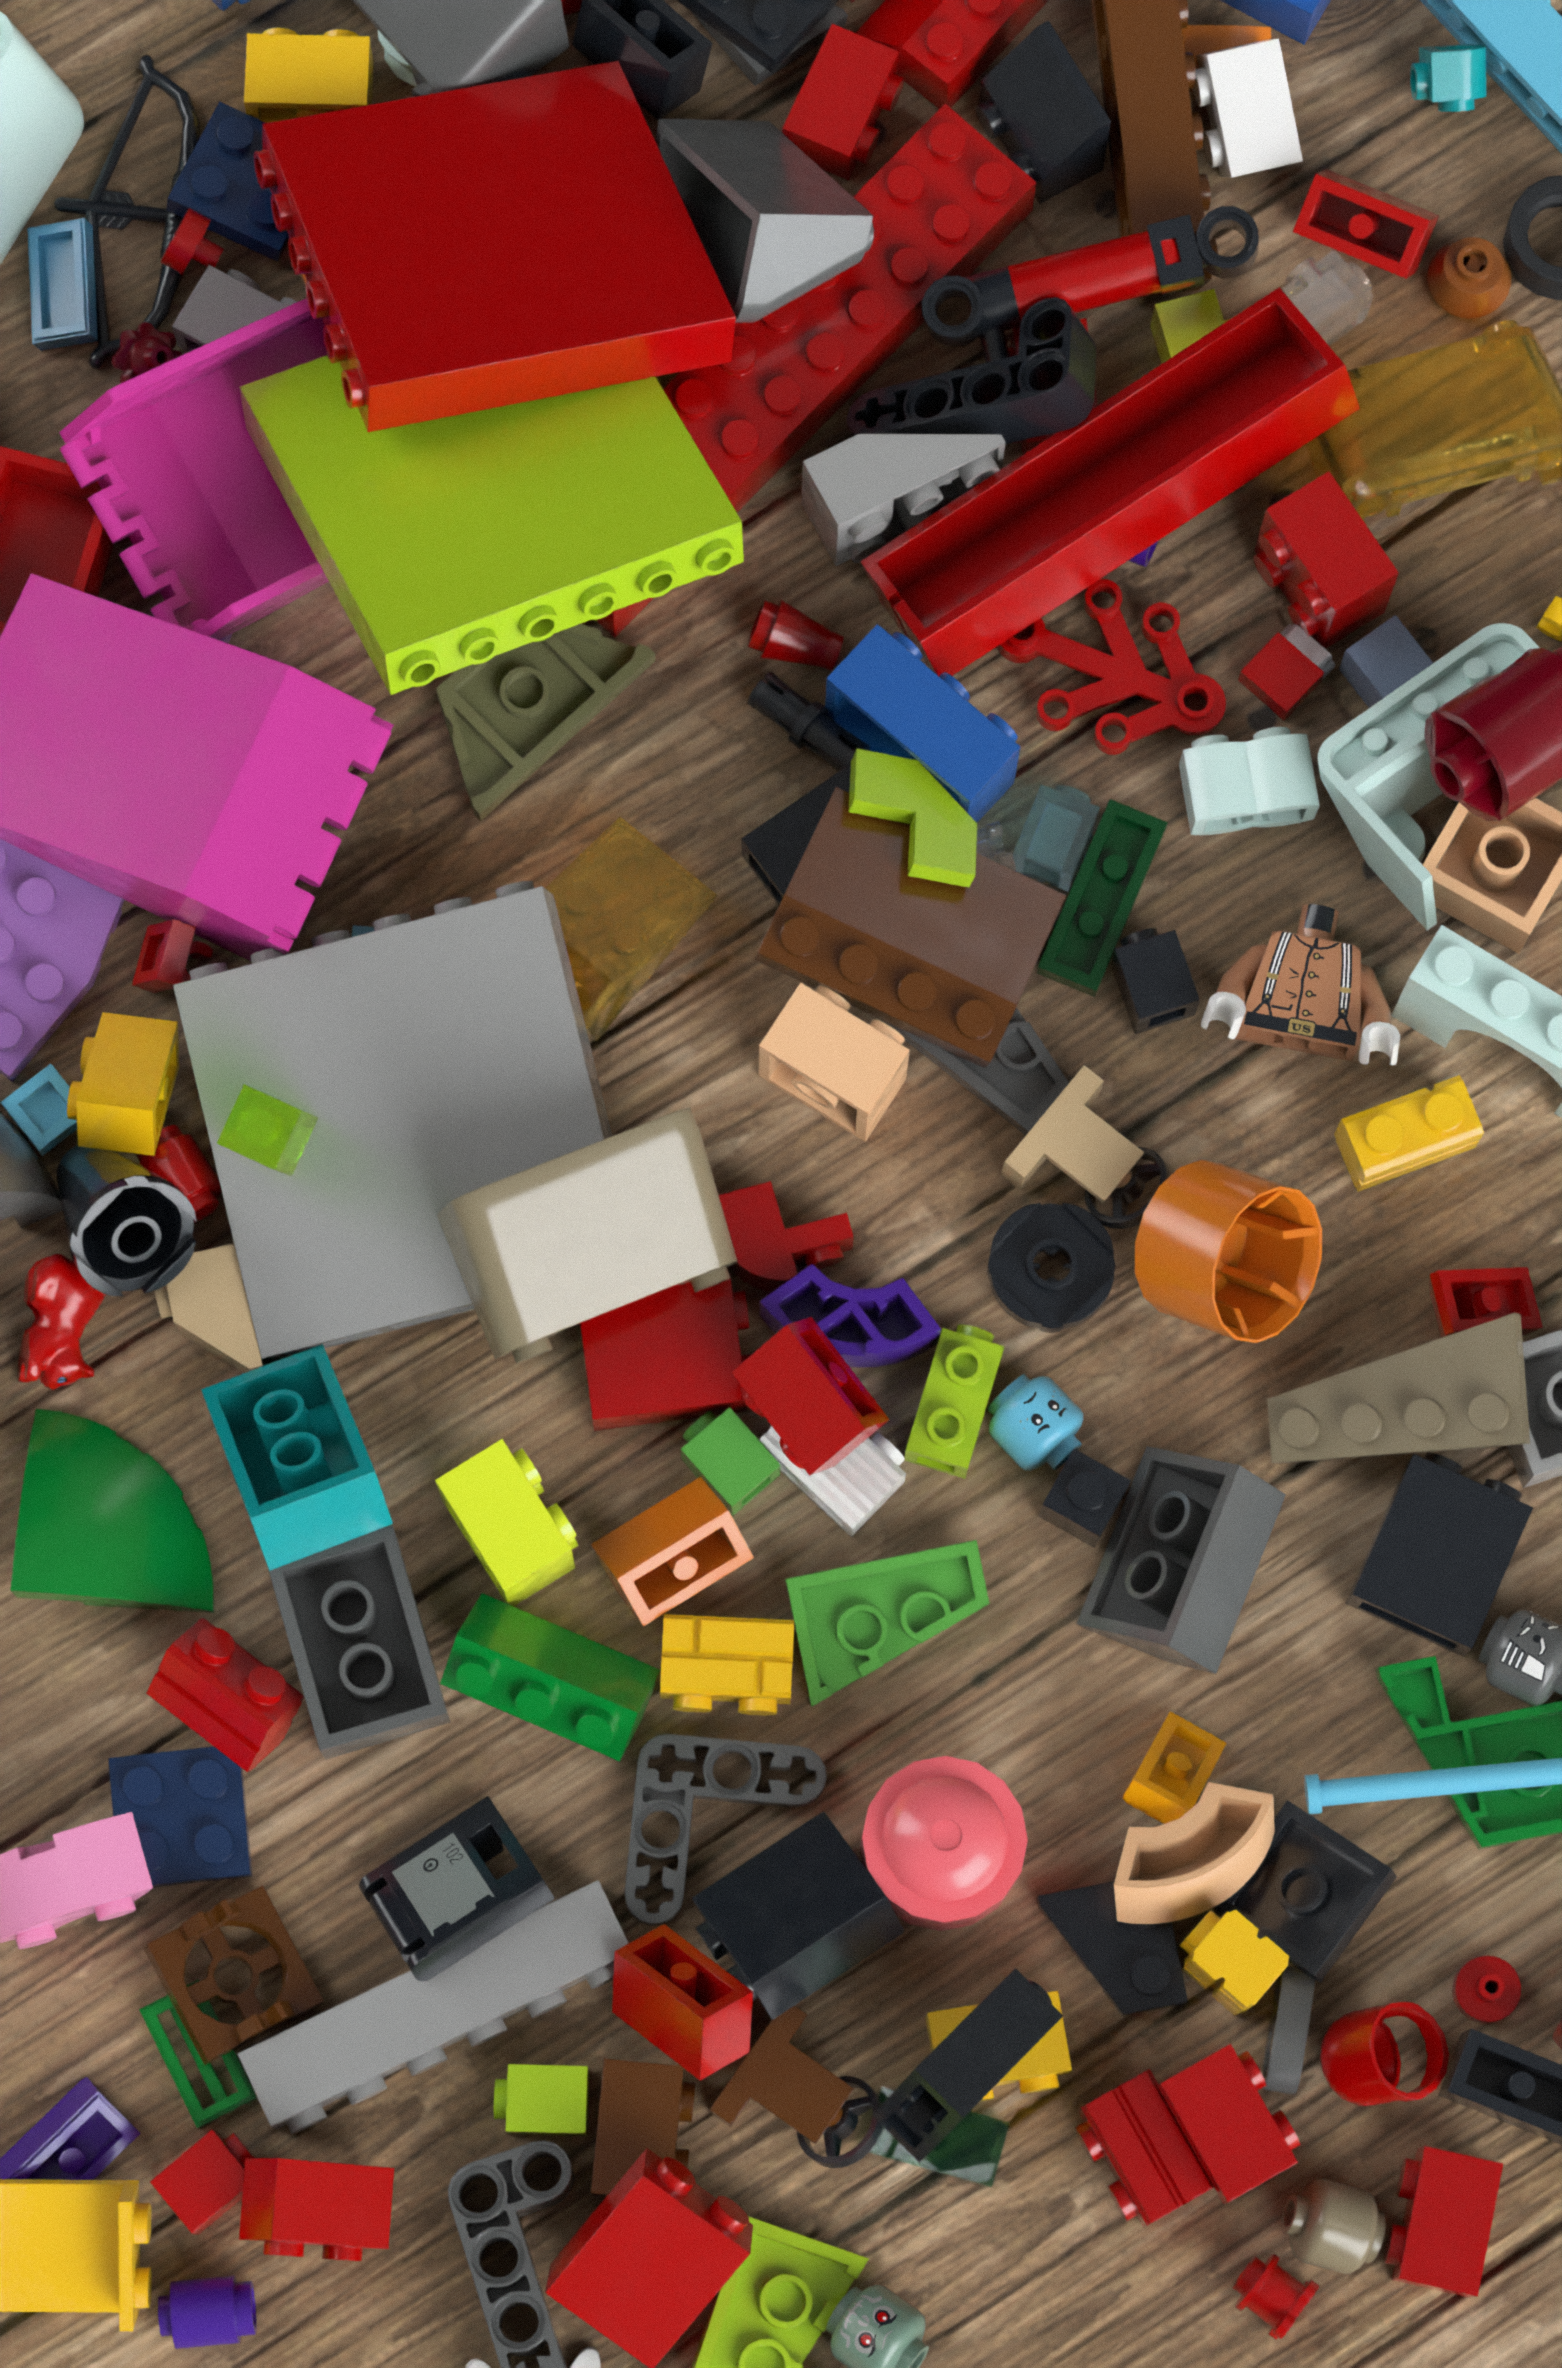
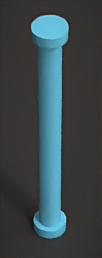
(1430, 1783)

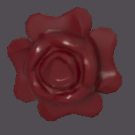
(143, 350)

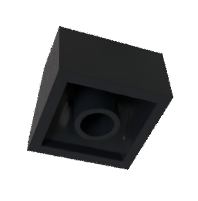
(1045, 114)

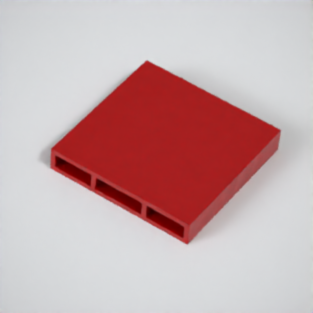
(493, 245)

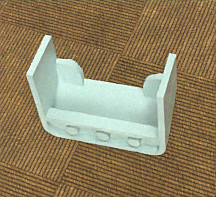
(1382, 765)

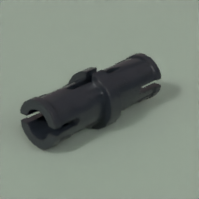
(805, 722)

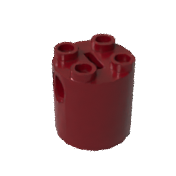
(1501, 737)

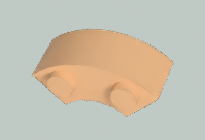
(1196, 1859)

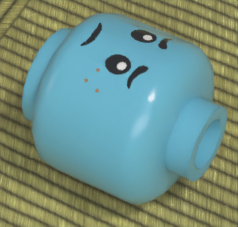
(1035, 1422)

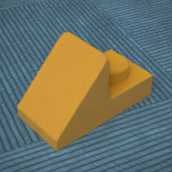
(1174, 1770)

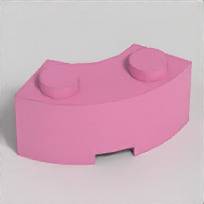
(76, 1875)

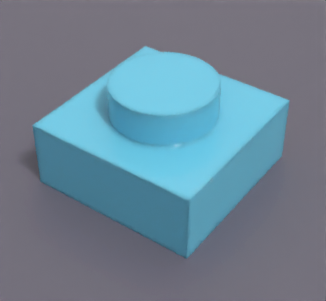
(41, 1109)

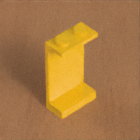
(74, 2247)

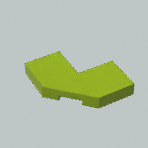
(905, 792)

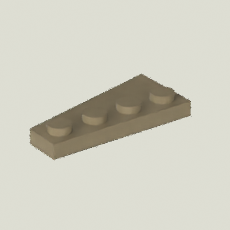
(1424, 1399)

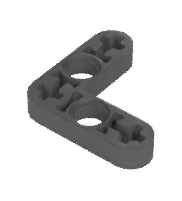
(678, 1798)

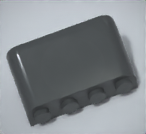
(762, 211)

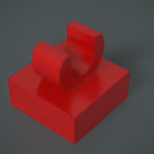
(166, 954)

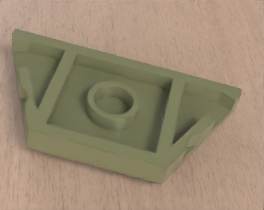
(529, 704)

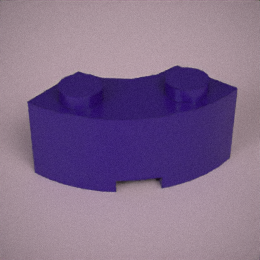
(863, 1324)

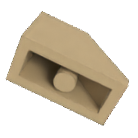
(213, 1307)

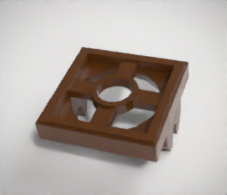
(249, 1911)

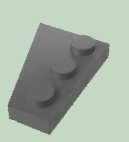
(1016, 1083)

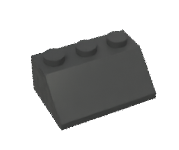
(1182, 1558)

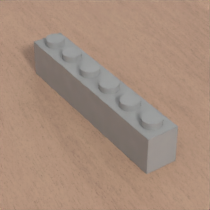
(414, 2020)

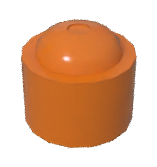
(1228, 1251)

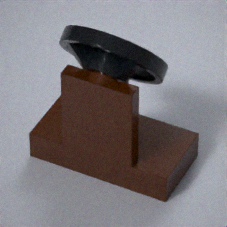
(800, 2094)

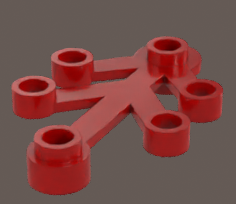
(1123, 675)

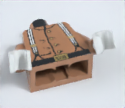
(1306, 994)

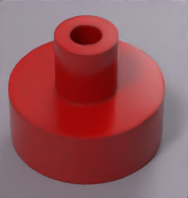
(190, 244)
(1470, 1990)

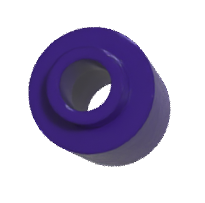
(208, 2312)

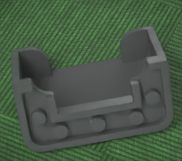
(470, 40)

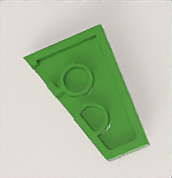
(877, 1609)

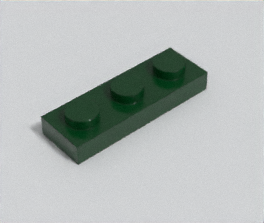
(1102, 898)

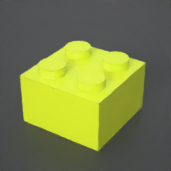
(506, 1522)

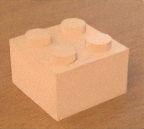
(1498, 871)
(834, 1059)

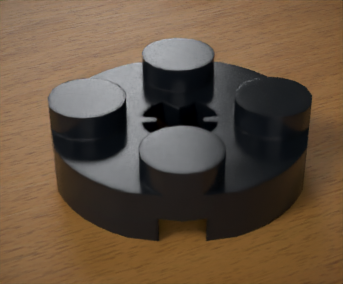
(1051, 1229)

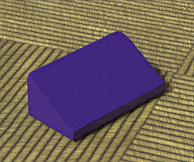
(72, 2139)

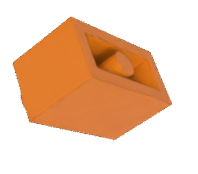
(672, 1551)

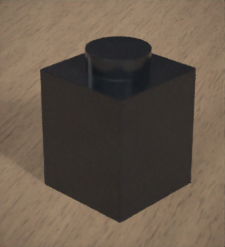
(1154, 979)
(1084, 1498)

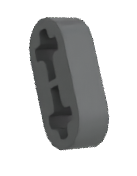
(1288, 2031)

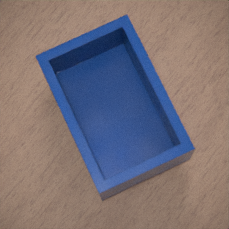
(912, 713)

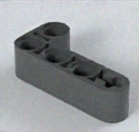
(504, 2224)

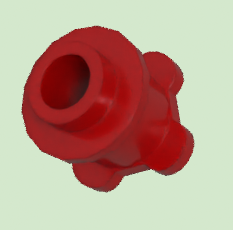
(1273, 2294)

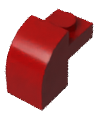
(768, 1250)

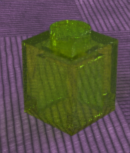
(267, 1130)

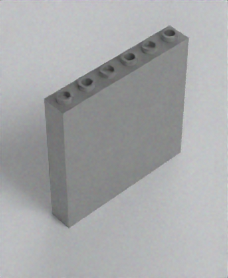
(432, 1071)

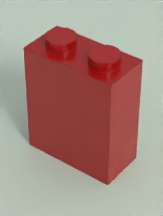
(666, 1357)
(650, 2257)

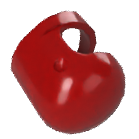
(1364, 2058)

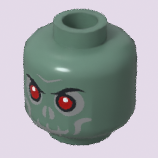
(877, 2330)

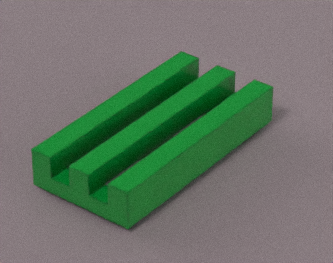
(223, 2104)

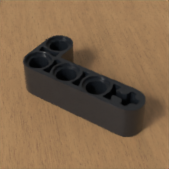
(1016, 397)

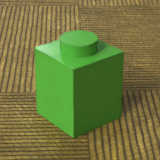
(729, 1458)

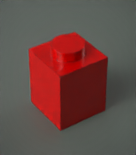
(204, 2180)

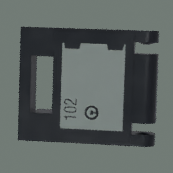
(443, 1898)

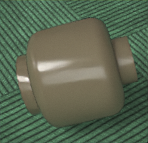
(1333, 2225)

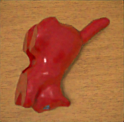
(62, 1309)

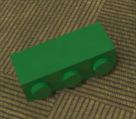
(550, 1676)

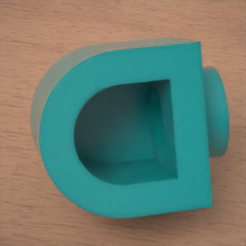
(1450, 76)

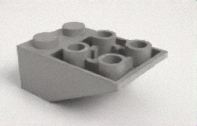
(889, 483)

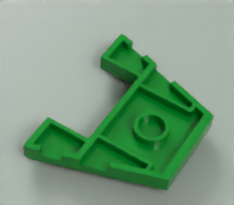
(1498, 1738)

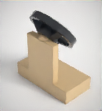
(1087, 1152)

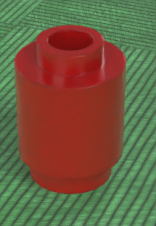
(185, 1166)

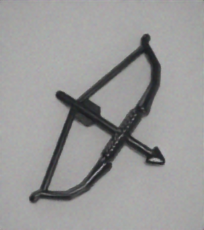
(117, 209)

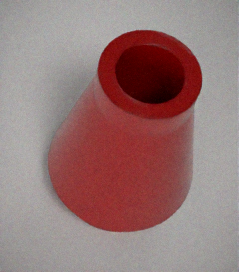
(793, 637)

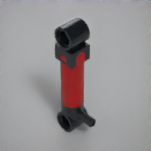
(1161, 259)

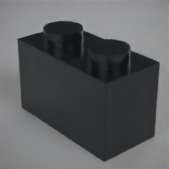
(653, 44)
(1506, 2084)

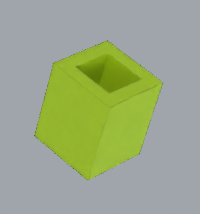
(543, 2100)

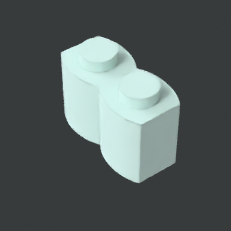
(1248, 782)

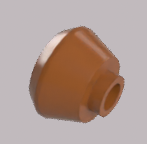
(1459, 285)

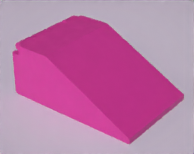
(193, 484)
(175, 765)

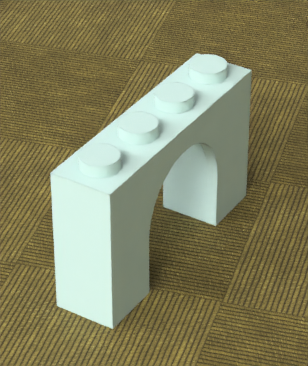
(1475, 991)

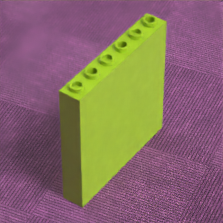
(490, 519)

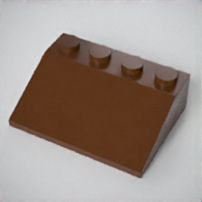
(909, 947)

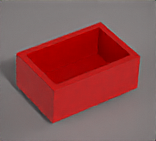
(47, 528)

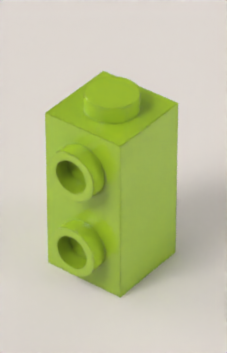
(954, 1400)

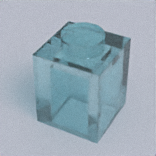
(1056, 835)

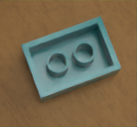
(297, 1457)

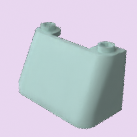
(36, 130)

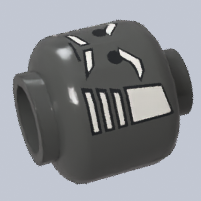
(1524, 1657)

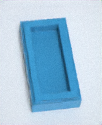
(62, 284)

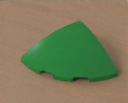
(105, 1524)

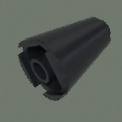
(123, 1222)

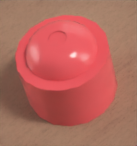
(944, 1842)

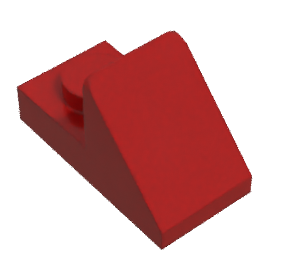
(1481, 1295)

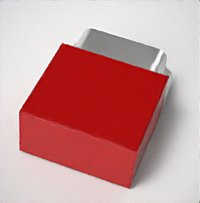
(1286, 670)

